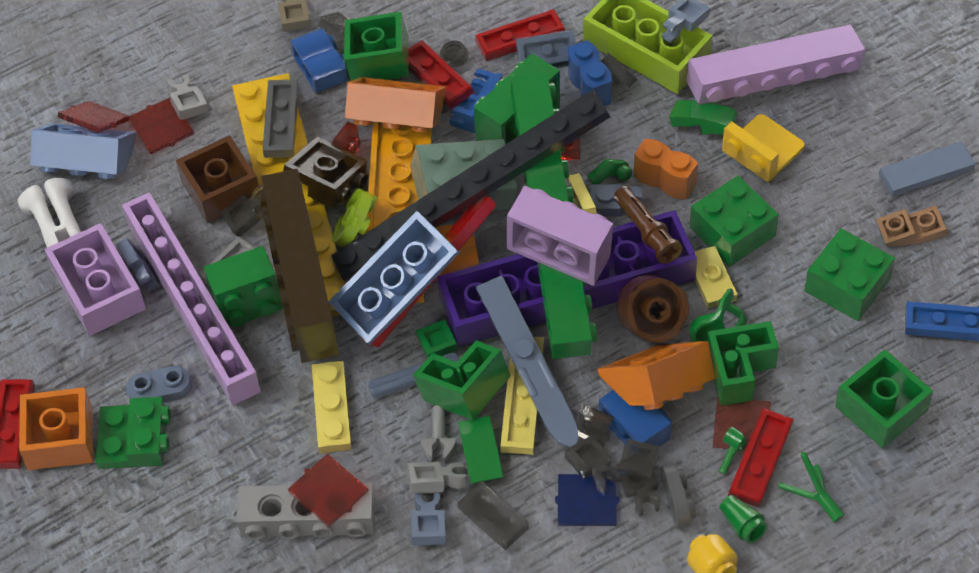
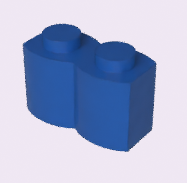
(319, 60)
(589, 72)

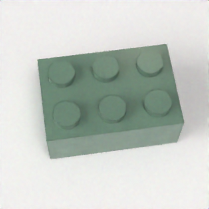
(441, 162)

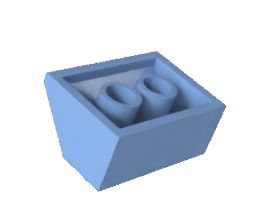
(81, 150)

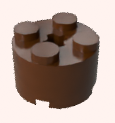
(667, 316)

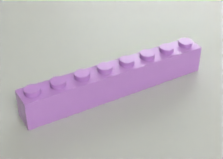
(191, 299)

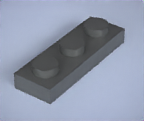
(280, 118)

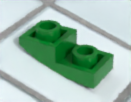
(709, 116)
(480, 450)

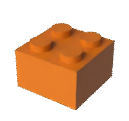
(56, 428)

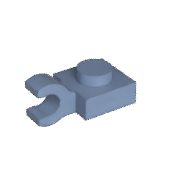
(686, 15)
(603, 198)

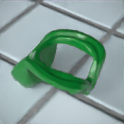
(714, 321)

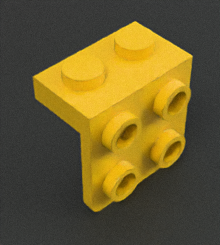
(761, 146)

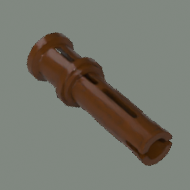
(653, 232)

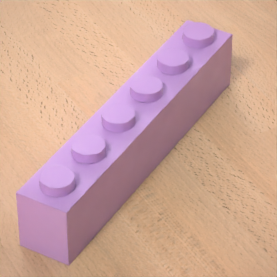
(774, 64)

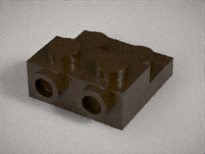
(329, 171)

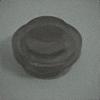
(454, 53)

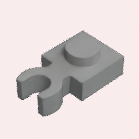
(185, 99)
(431, 477)

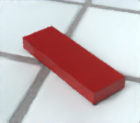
(502, 41)
(435, 71)
(10, 420)
(761, 457)

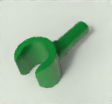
(737, 442)

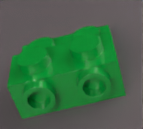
(133, 434)

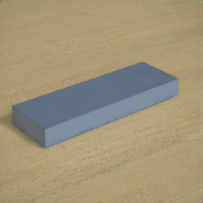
(927, 169)

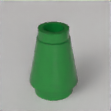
(744, 520)

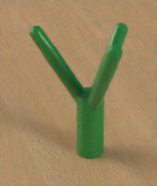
(821, 496)

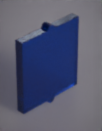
(583, 504)

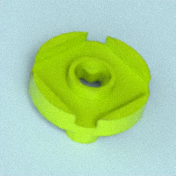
(354, 219)

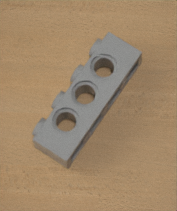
(259, 501)

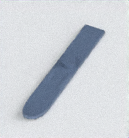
(529, 361)

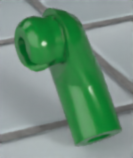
(610, 168)

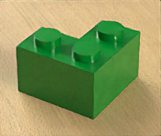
(739, 353)
(466, 384)

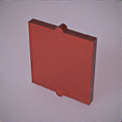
(93, 116)
(160, 126)
(738, 415)
(328, 490)

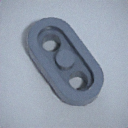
(158, 384)

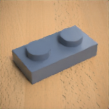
(549, 47)

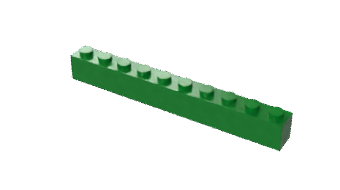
(562, 295)

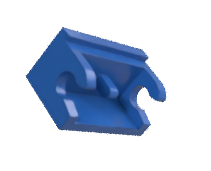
(464, 114)

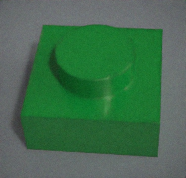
(436, 339)

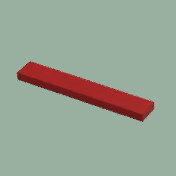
(457, 236)

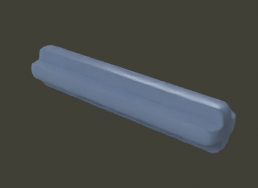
(398, 380)

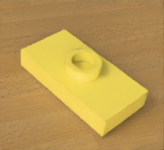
(712, 277)

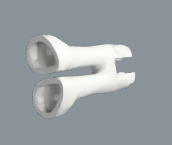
(59, 192)

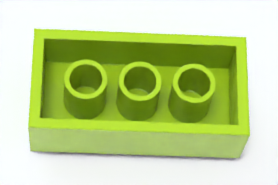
(634, 37)

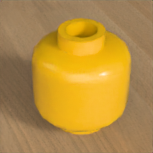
(711, 555)

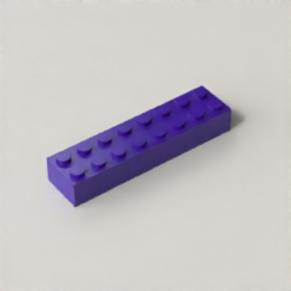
(627, 260)

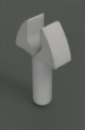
(438, 437)

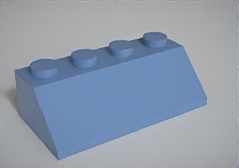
(393, 277)

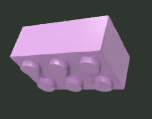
(559, 235)
(95, 279)

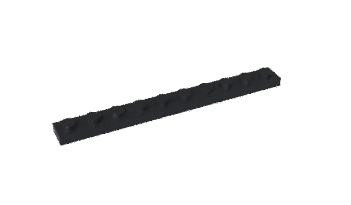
(481, 178)

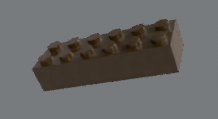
(297, 266)

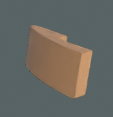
(911, 229)

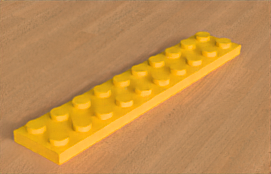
(251, 106)

